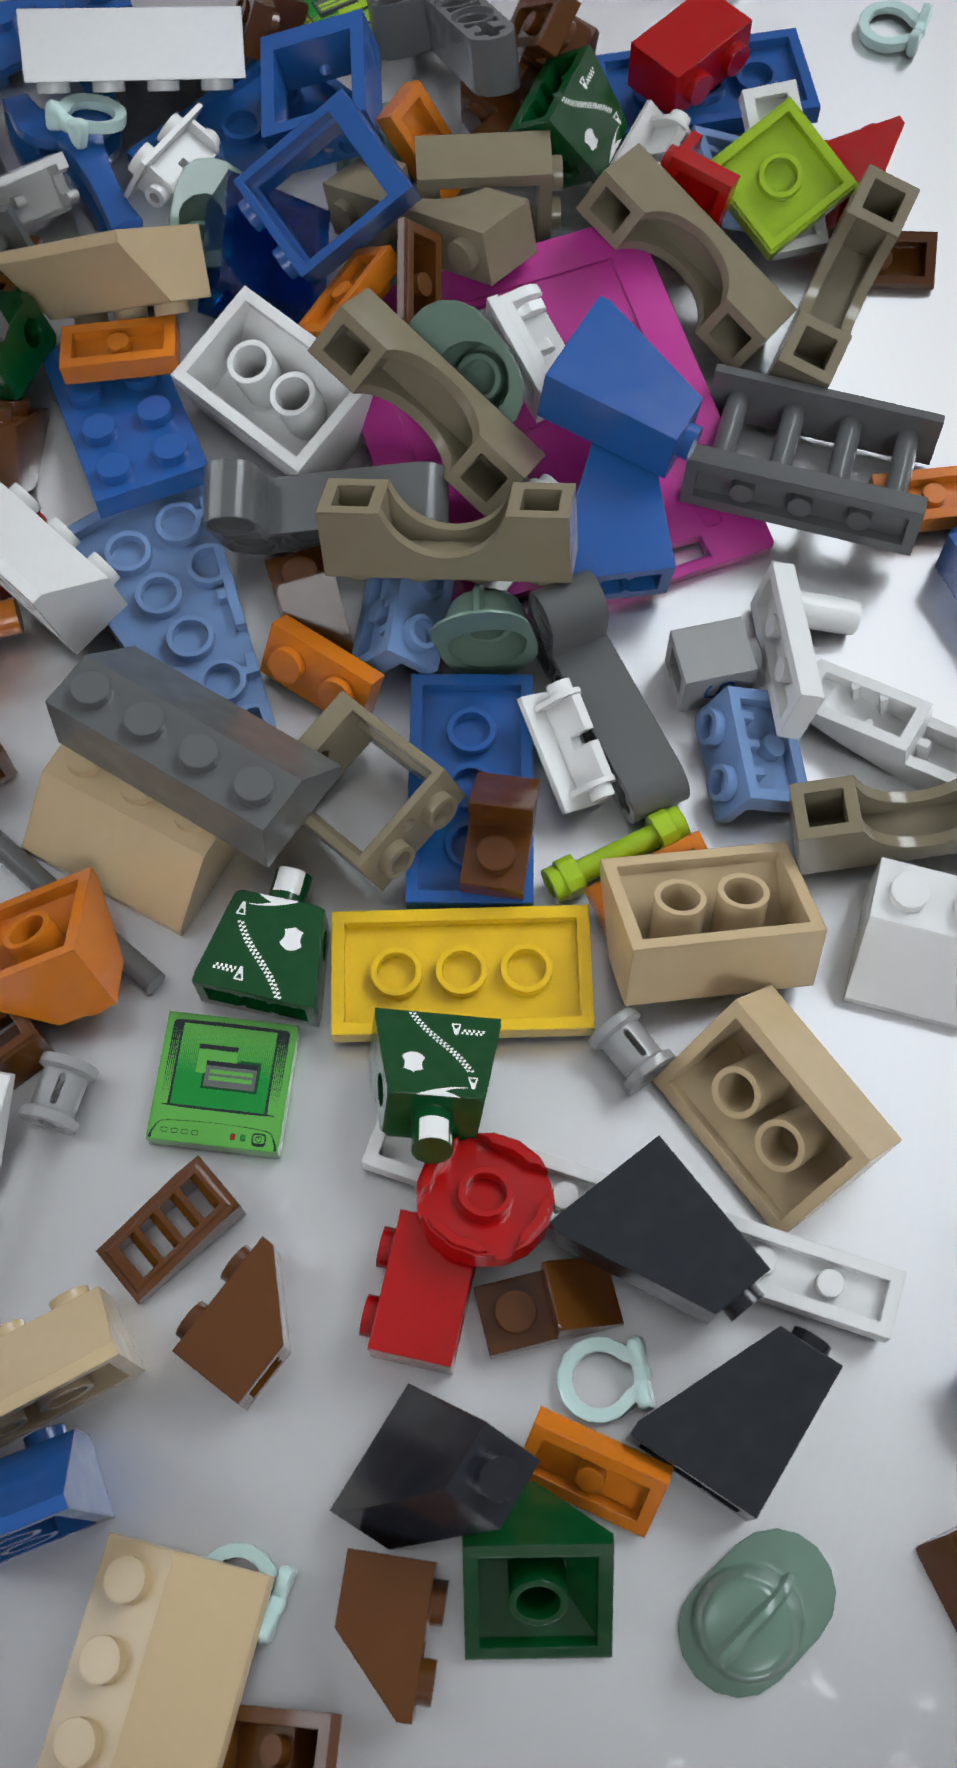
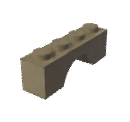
(647, 210)
(481, 231)
(844, 278)
(384, 357)
(375, 534)
(851, 825)

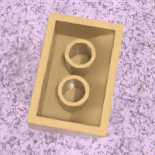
(113, 273)
(132, 842)
(709, 923)
(775, 1109)
(62, 1360)
(157, 1661)

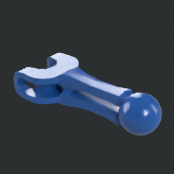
(88, 167)

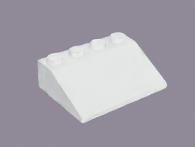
(131, 45)

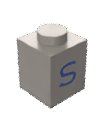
(710, 658)

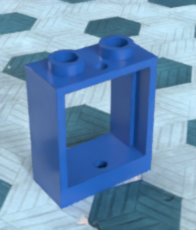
(316, 55)
(293, 151)

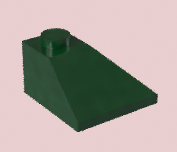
(539, 1584)

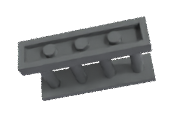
(803, 497)

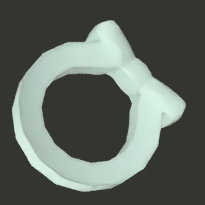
(905, 42)
(59, 116)
(639, 1394)
(282, 1584)

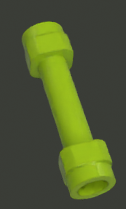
(569, 876)

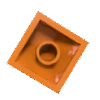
(59, 951)

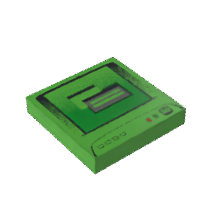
(224, 1084)

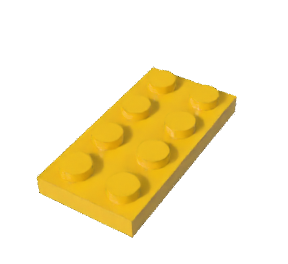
(477, 962)

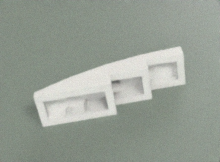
(887, 727)

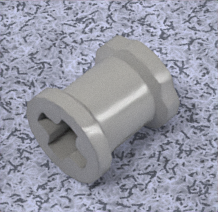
(631, 1049)
(56, 1070)

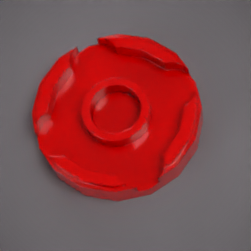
(485, 1201)

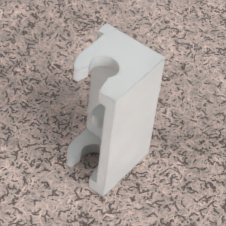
(38, 190)
(530, 336)

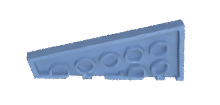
(178, 595)

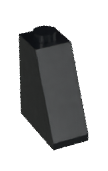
(663, 1236)
(743, 1419)
(433, 1475)

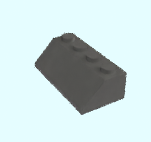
(190, 749)

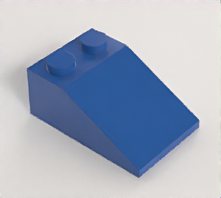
(50, 1490)

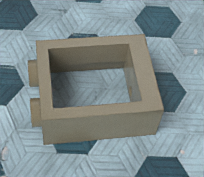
(494, 161)
(342, 735)

